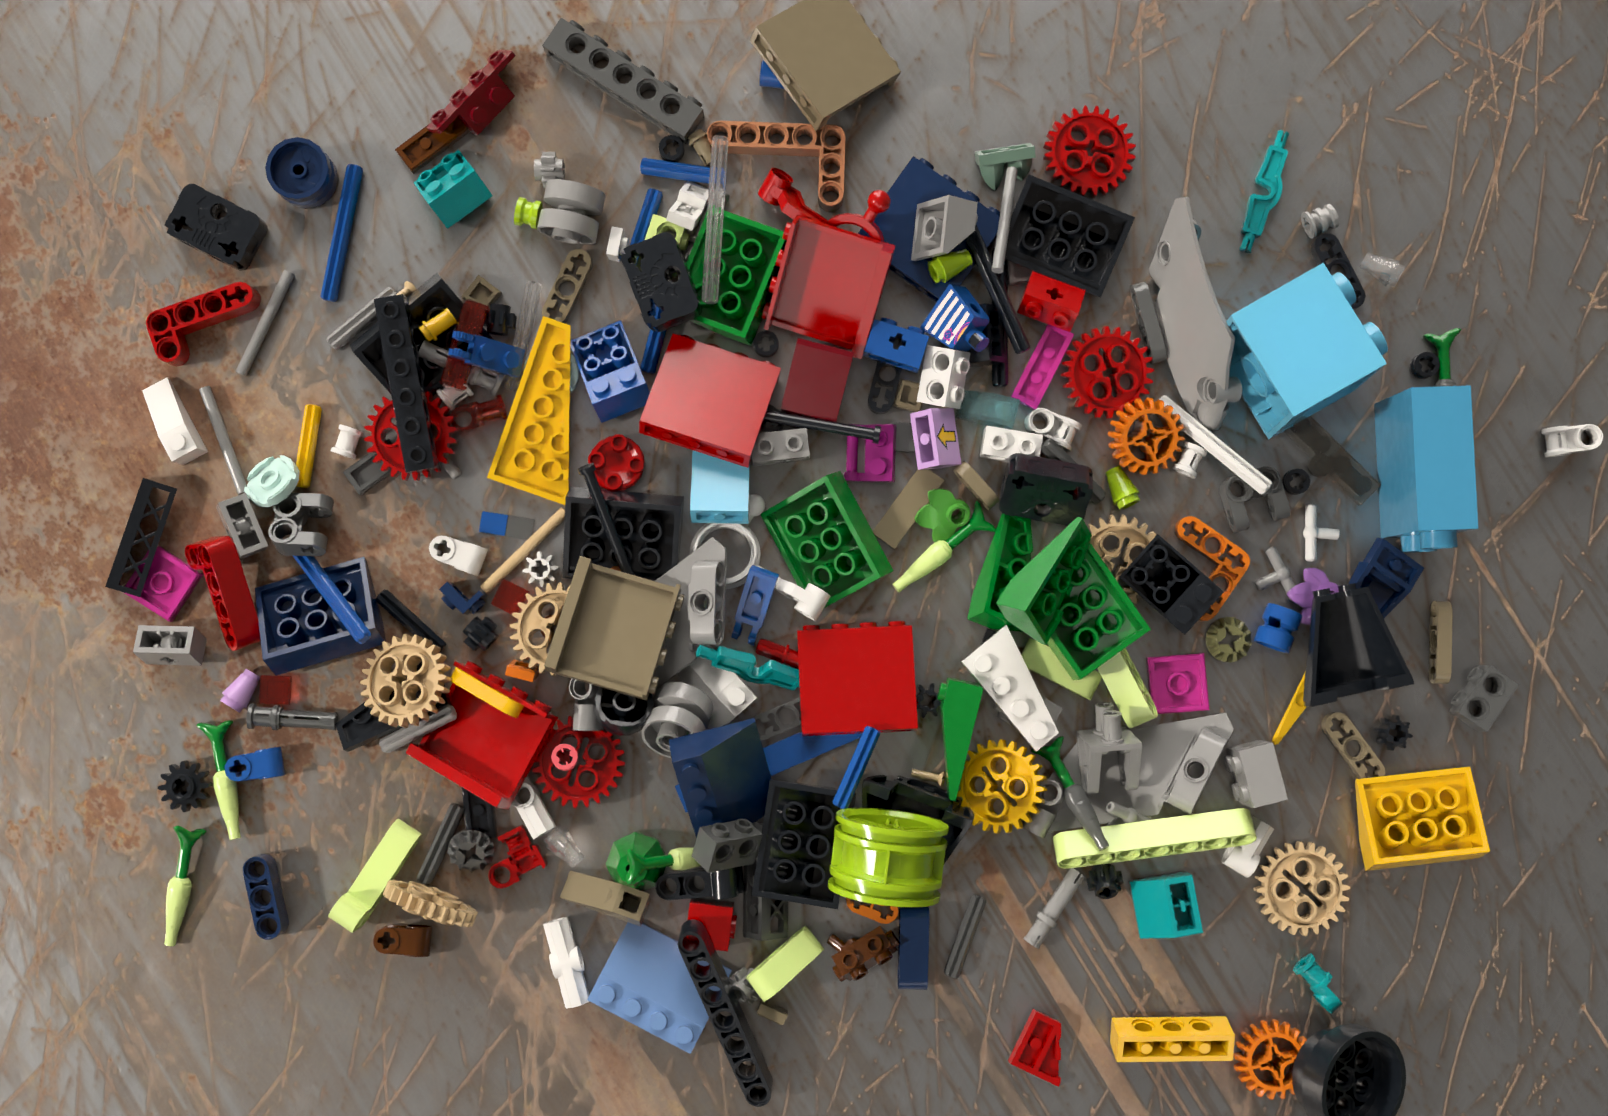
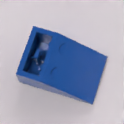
(610, 371)

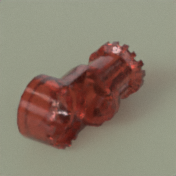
(481, 413)

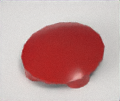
(617, 462)

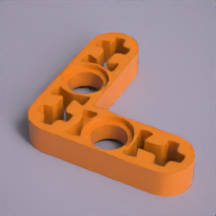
(1223, 567)

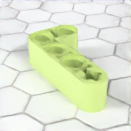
(367, 890)

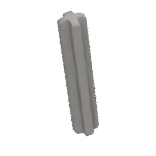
(356, 322)
(406, 735)

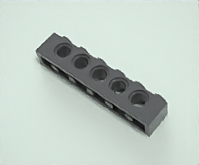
(569, 34)

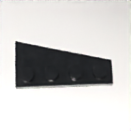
(362, 727)

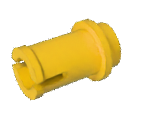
(437, 325)

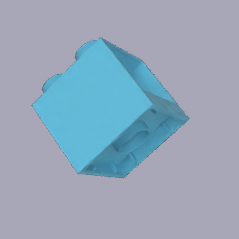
(1302, 349)

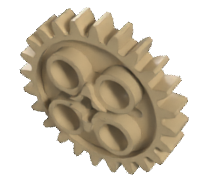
(1121, 530)
(532, 621)
(405, 681)
(430, 903)
(1284, 907)

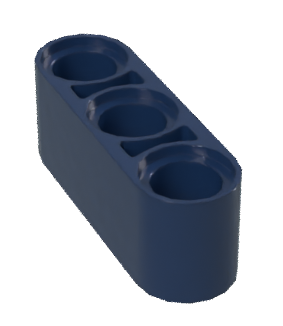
(260, 910)
(913, 948)

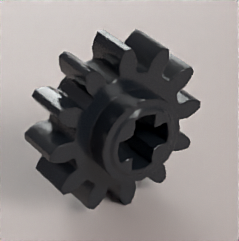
(176, 780)

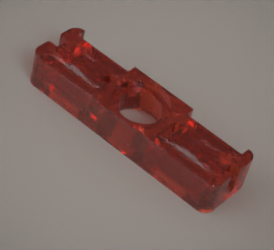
(471, 322)

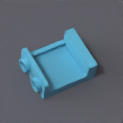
(718, 491)

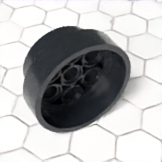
(1349, 1073)

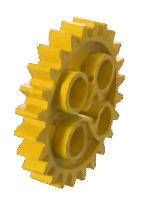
(1018, 768)

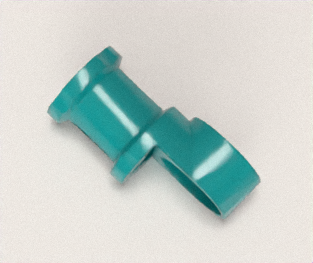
(1318, 982)

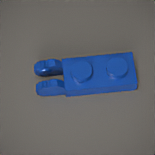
(489, 354)
(754, 602)

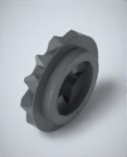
(465, 841)

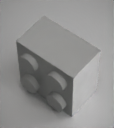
(1255, 774)

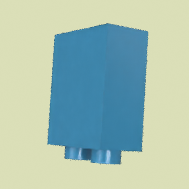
(1426, 467)

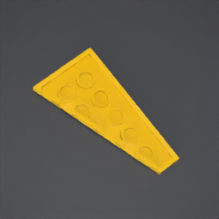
(537, 430)

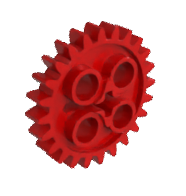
(1091, 126)
(1083, 380)
(392, 454)
(603, 769)

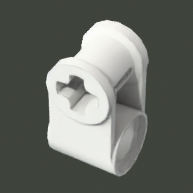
(1054, 427)
(1567, 440)
(462, 555)

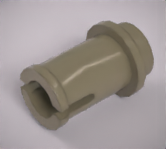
(701, 145)

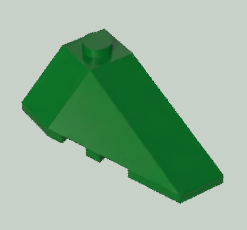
(958, 713)

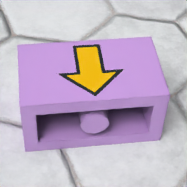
(935, 438)

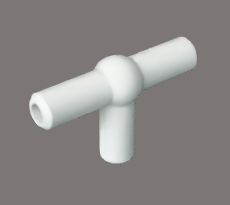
(1312, 533)

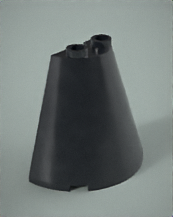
(1350, 648)
(922, 799)

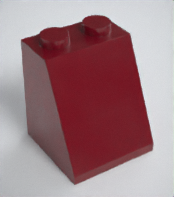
(816, 380)

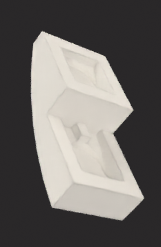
(689, 205)

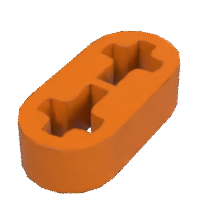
(872, 913)

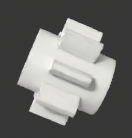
(546, 574)

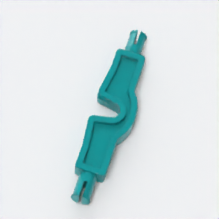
(1270, 178)
(743, 665)

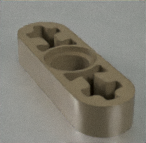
(582, 272)
(1440, 642)
(1347, 726)

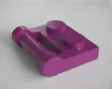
(878, 457)

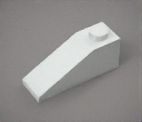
(173, 423)

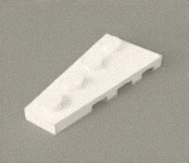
(1008, 682)

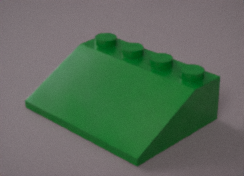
(745, 276)
(827, 538)
(1095, 619)

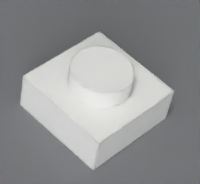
(616, 244)

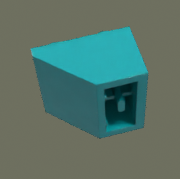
(452, 188)
(1166, 906)

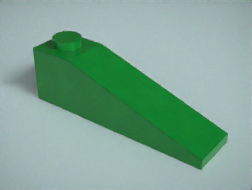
(1005, 558)
(1037, 590)

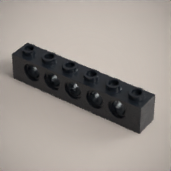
(406, 383)

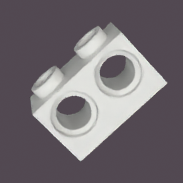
(938, 376)
(1001, 443)

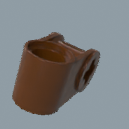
(409, 940)

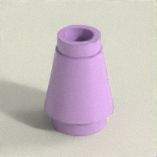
(240, 691)

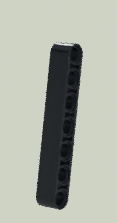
(725, 1000)

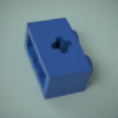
(907, 356)

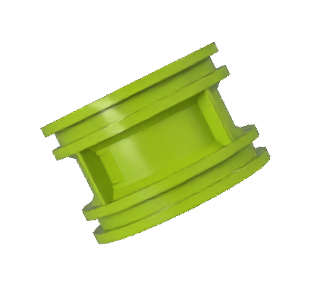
(888, 857)

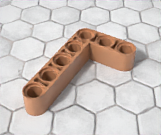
(791, 147)

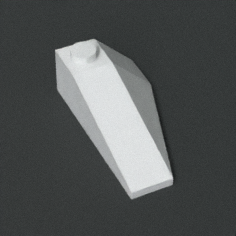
(724, 688)

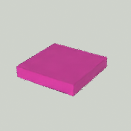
(167, 584)
(1178, 683)

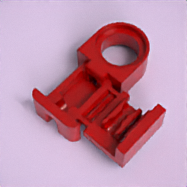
(521, 854)

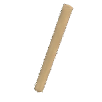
(520, 554)

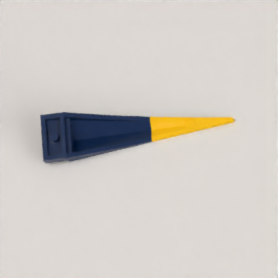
(1390, 579)

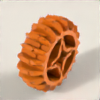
(1153, 456)
(1249, 1062)

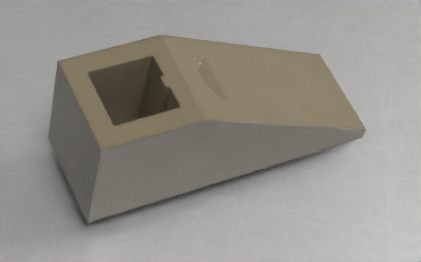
(606, 897)

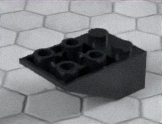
(1171, 584)

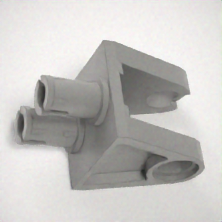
(1107, 737)

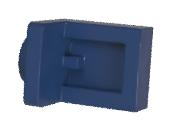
(456, 599)

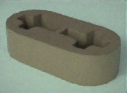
(976, 485)

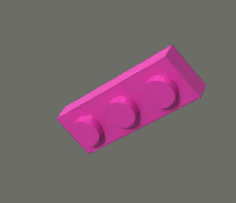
(1042, 366)

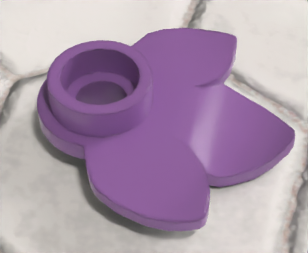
(1302, 592)

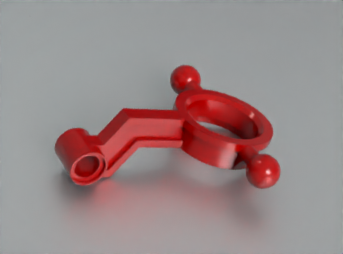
(779, 192)

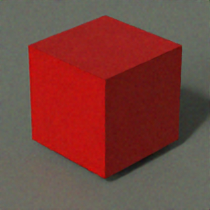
(717, 919)

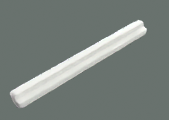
(1219, 449)

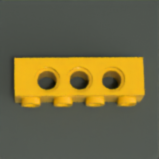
(1172, 1039)

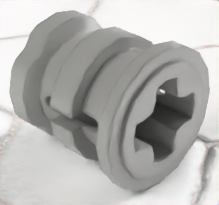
(1319, 220)

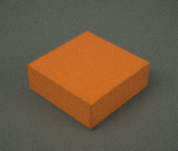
(520, 670)

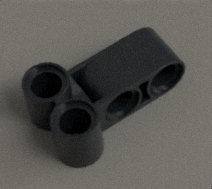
(718, 884)

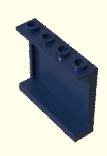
(914, 186)

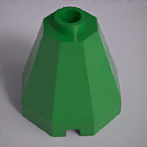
(642, 846)

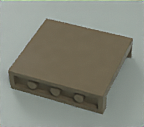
(824, 56)
(614, 630)

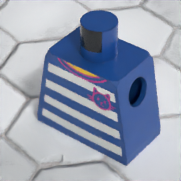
(958, 320)

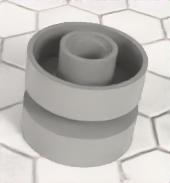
(572, 206)
(676, 712)

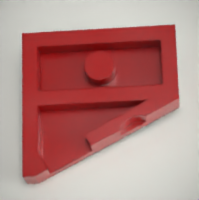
(1039, 1048)

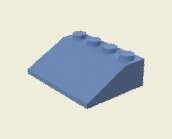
(652, 987)

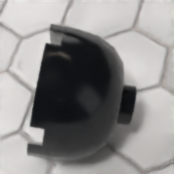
(621, 712)

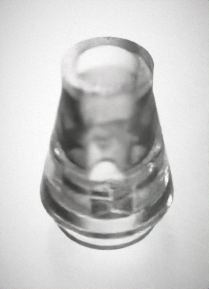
(1382, 268)
(563, 845)

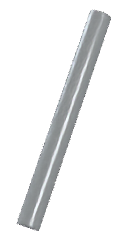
(1004, 220)
(265, 322)
(223, 439)

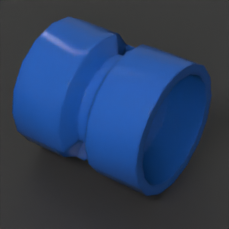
(1273, 637)

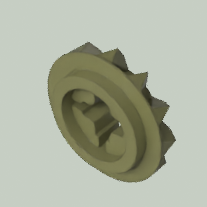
(1217, 632)

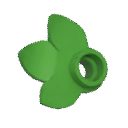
(939, 514)

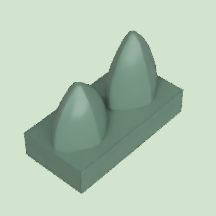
(993, 162)

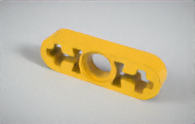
(486, 693)

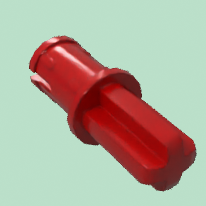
(778, 653)

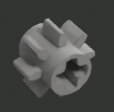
(548, 168)
(742, 988)

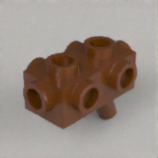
(859, 955)

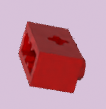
(1051, 301)

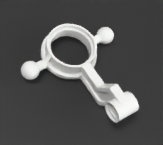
(809, 601)

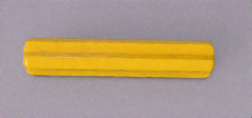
(307, 444)

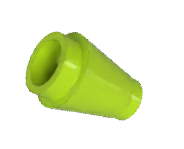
(949, 265)
(1122, 489)

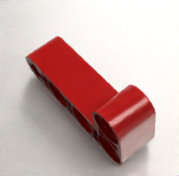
(204, 318)
(227, 588)

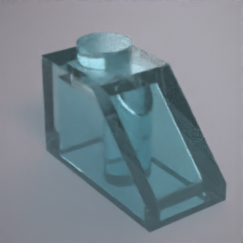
(988, 409)

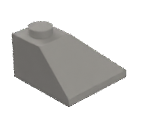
(942, 226)

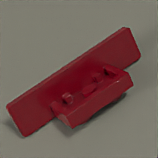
(479, 100)

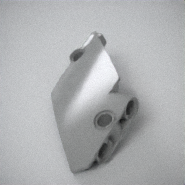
(1192, 322)
(699, 576)
(1163, 776)

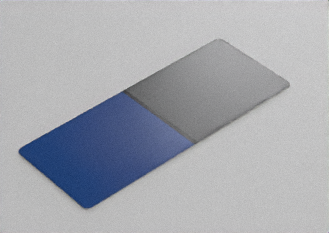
(506, 525)

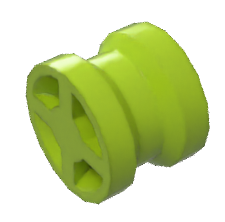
(527, 212)

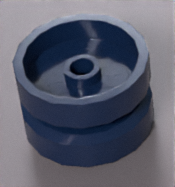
(301, 172)

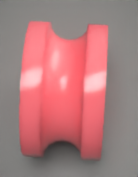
(556, 760)

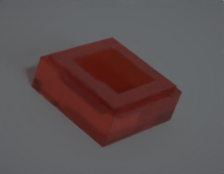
(508, 596)
(275, 689)

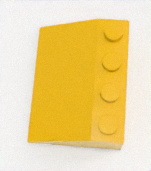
(1419, 819)

